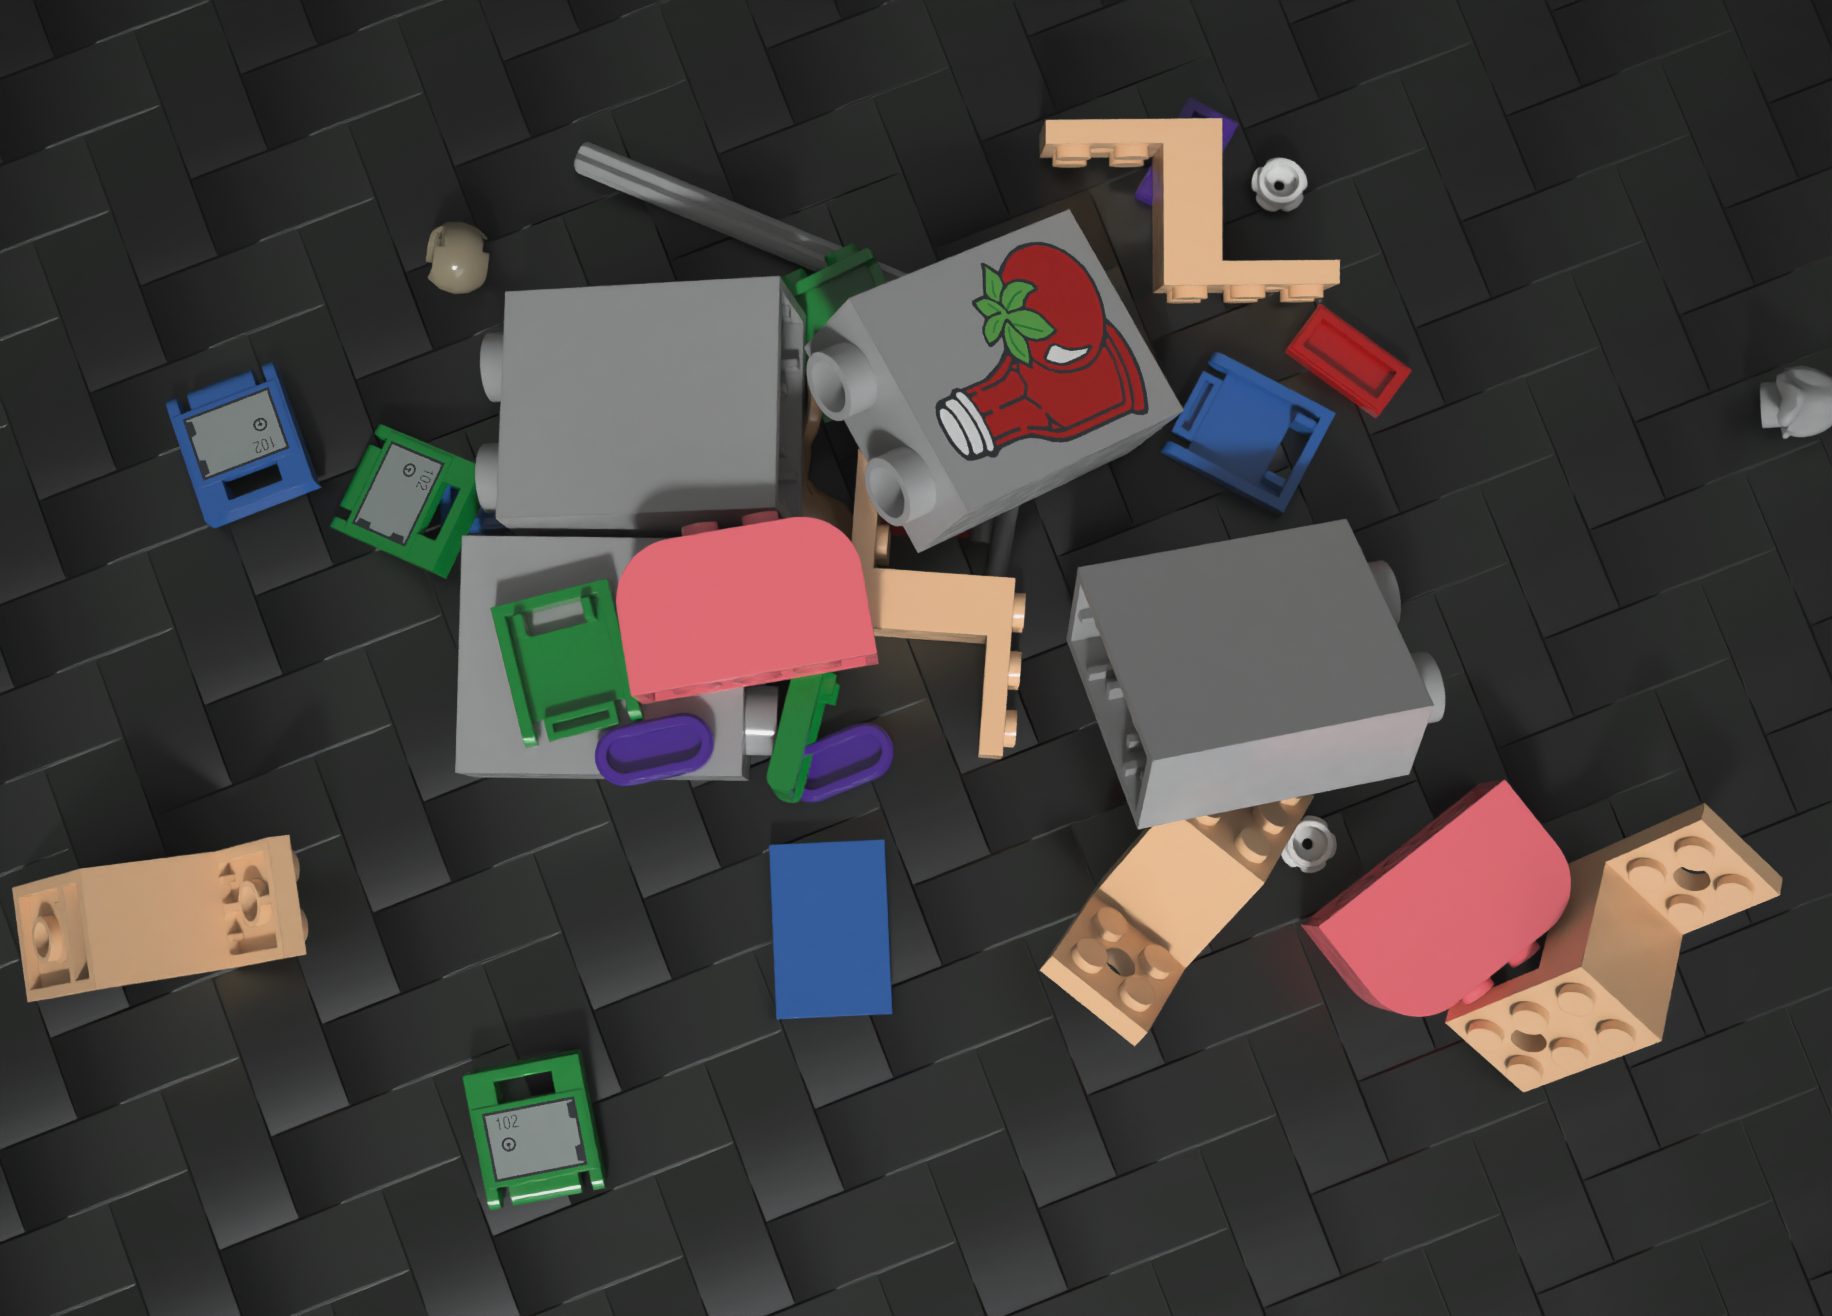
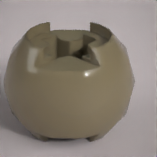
(457, 257)

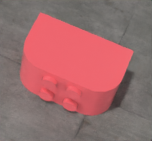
(742, 607)
(1447, 906)

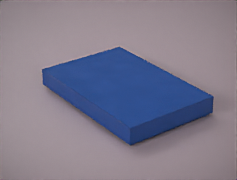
(830, 929)

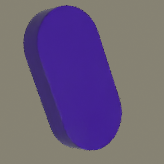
(654, 749)
(847, 760)

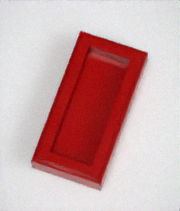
(1348, 361)

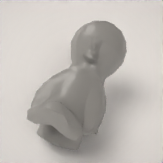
(1797, 402)

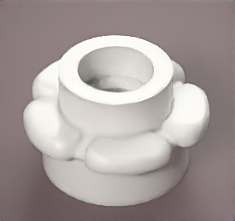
(1279, 170)
(1323, 845)

